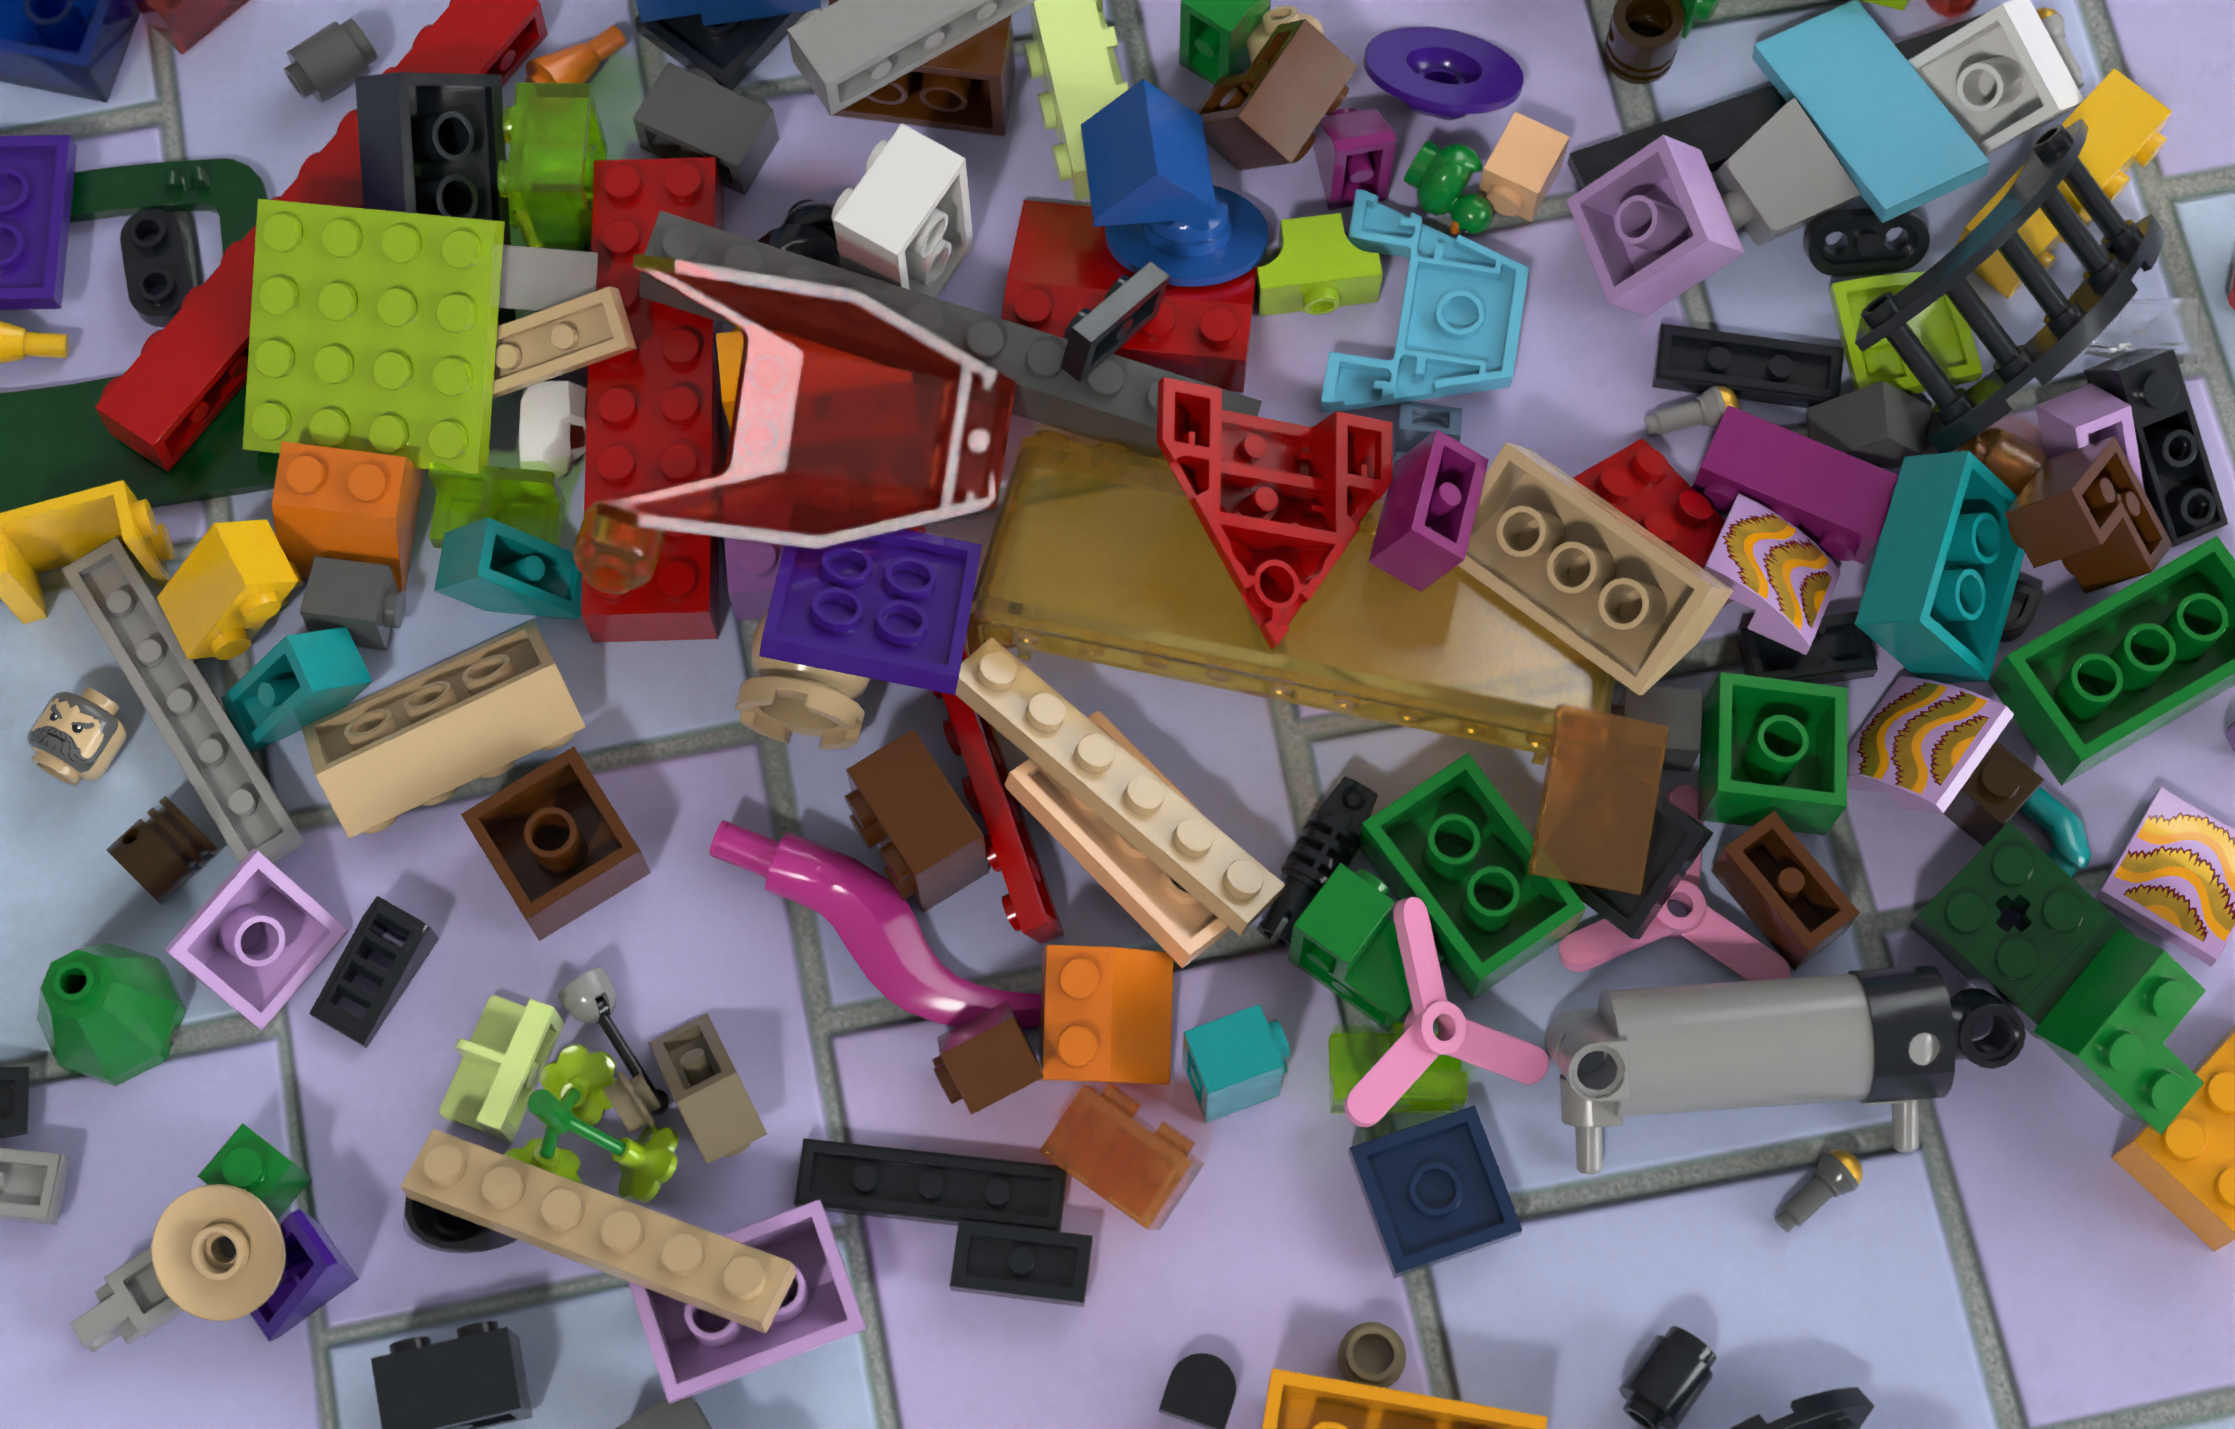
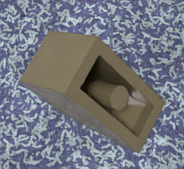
(707, 1089)

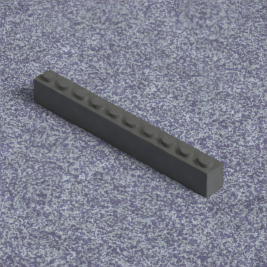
(1108, 405)

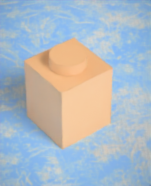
(1523, 167)

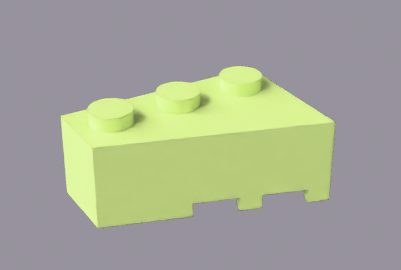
(1078, 73)

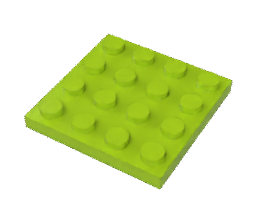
(373, 332)

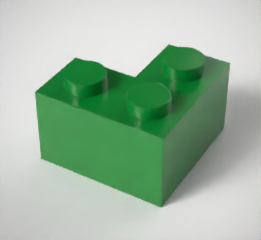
(1353, 946)
(2115, 1029)

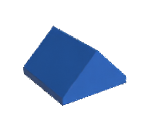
(1147, 160)

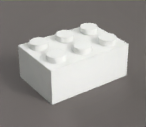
(907, 215)

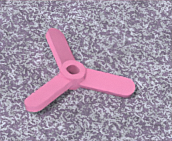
(1701, 926)
(1419, 1045)

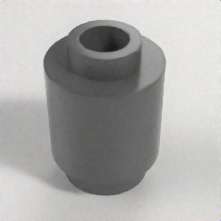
(329, 60)

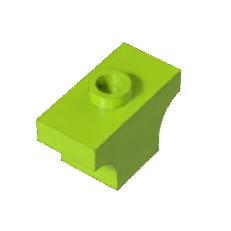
(1316, 270)

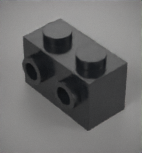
(453, 1383)

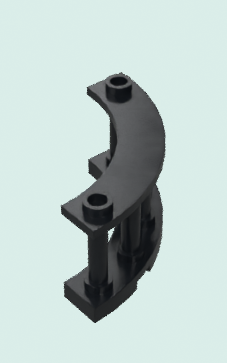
(2068, 322)

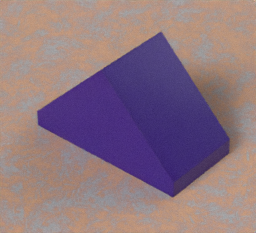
(310, 1277)

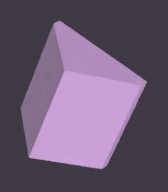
(256, 939)

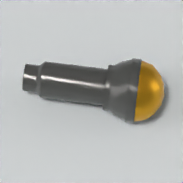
(1835, 1175)

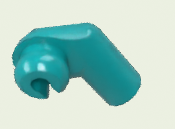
(2065, 829)

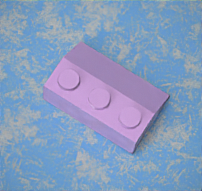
(705, 1350)

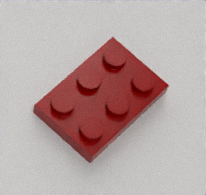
(1657, 498)

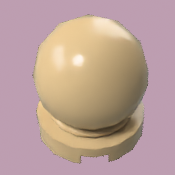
(800, 700)

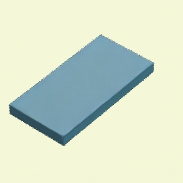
(1871, 110)

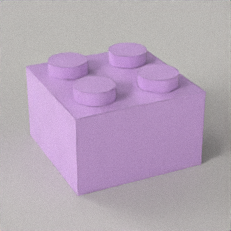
(1655, 226)

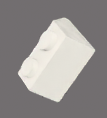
(2000, 75)

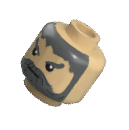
(77, 736)

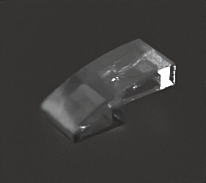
(2152, 325)

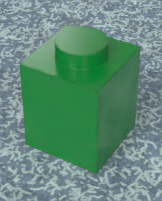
(257, 1168)

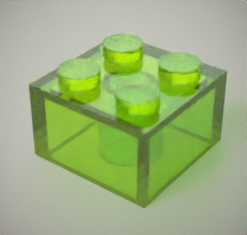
(550, 163)

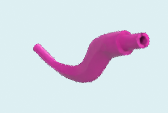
(871, 923)

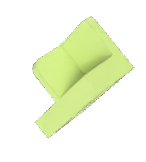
(501, 1066)

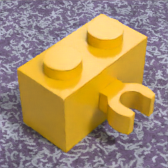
(228, 589)

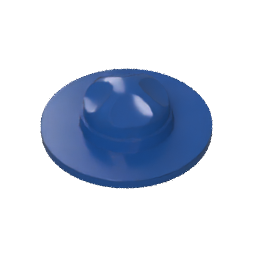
(1198, 249)

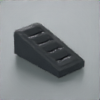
(392, 984)

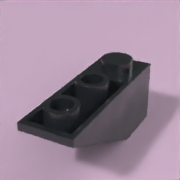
(2168, 440)

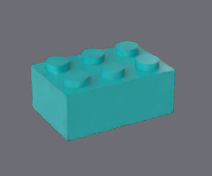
(1943, 569)

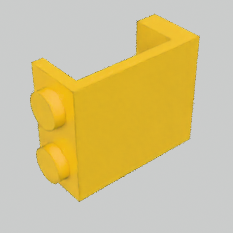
(68, 528)

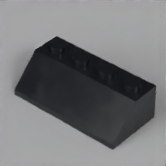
(433, 146)

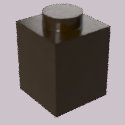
(1992, 794)

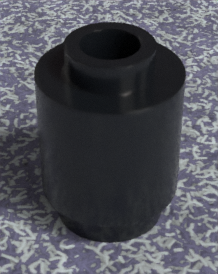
(1667, 1379)

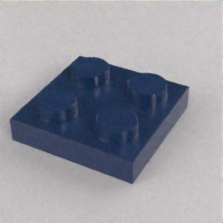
(1434, 1191)

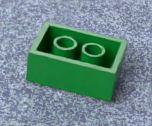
(1469, 865)

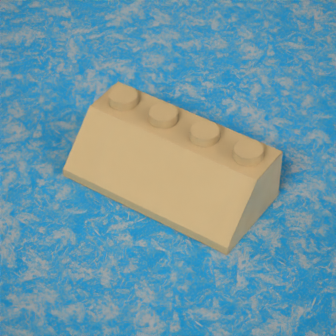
(1588, 570)
(441, 730)

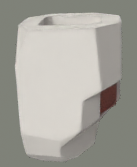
(552, 426)

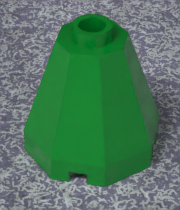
(109, 1012)

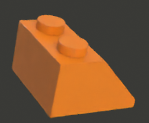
(346, 507)
(1105, 1015)

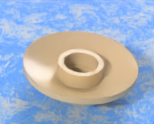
(190, 1256)

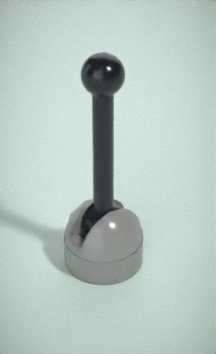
(591, 1001)

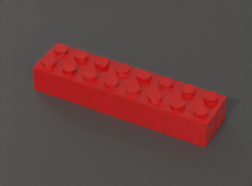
(655, 406)

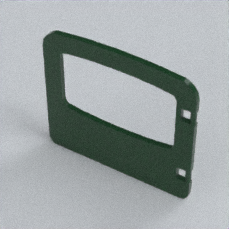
(55, 436)

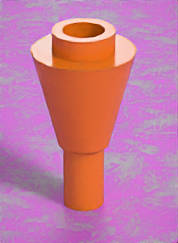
(576, 62)

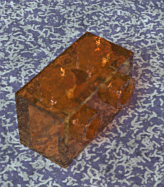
(1122, 1155)

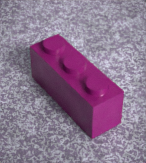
(1807, 483)

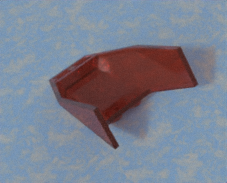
(837, 419)

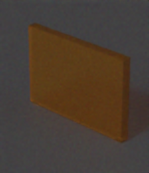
(1598, 799)

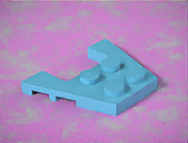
(1454, 320)

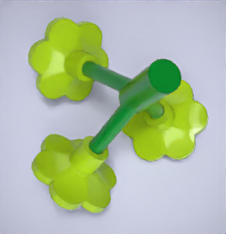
(574, 1103)

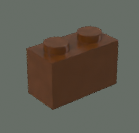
(1784, 890)
(986, 1059)

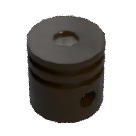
(1643, 39)
(162, 850)

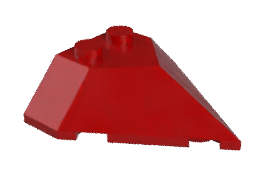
(1273, 492)

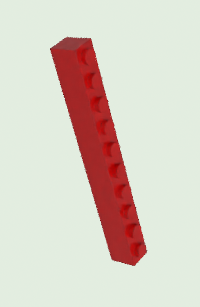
(203, 352)

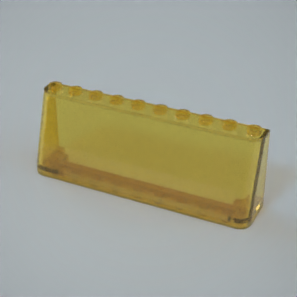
(1116, 571)

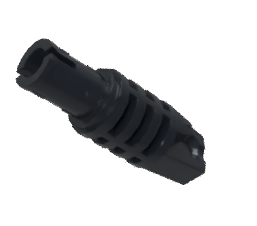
(1324, 843)

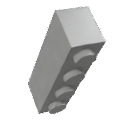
(870, 43)

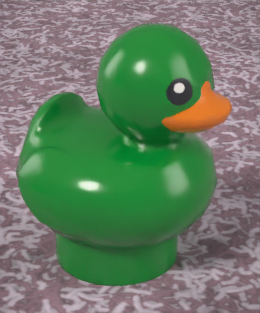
(1440, 179)

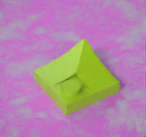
(1937, 327)

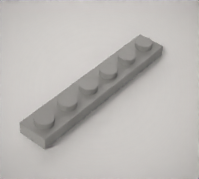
(182, 704)

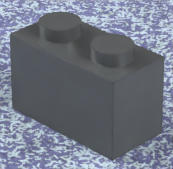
(699, 118)

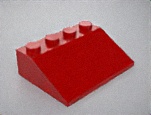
(1066, 266)

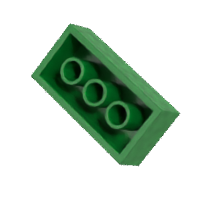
(2126, 663)

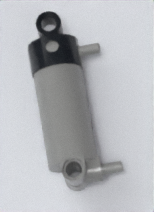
(1773, 1044)

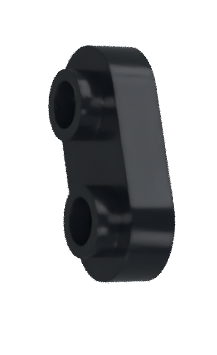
(1863, 243)
(154, 263)

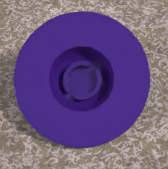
(1443, 71)

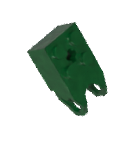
(2059, 920)

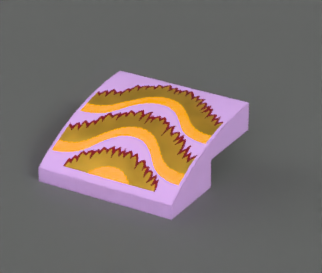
(1774, 573)
(1924, 743)
(2177, 877)

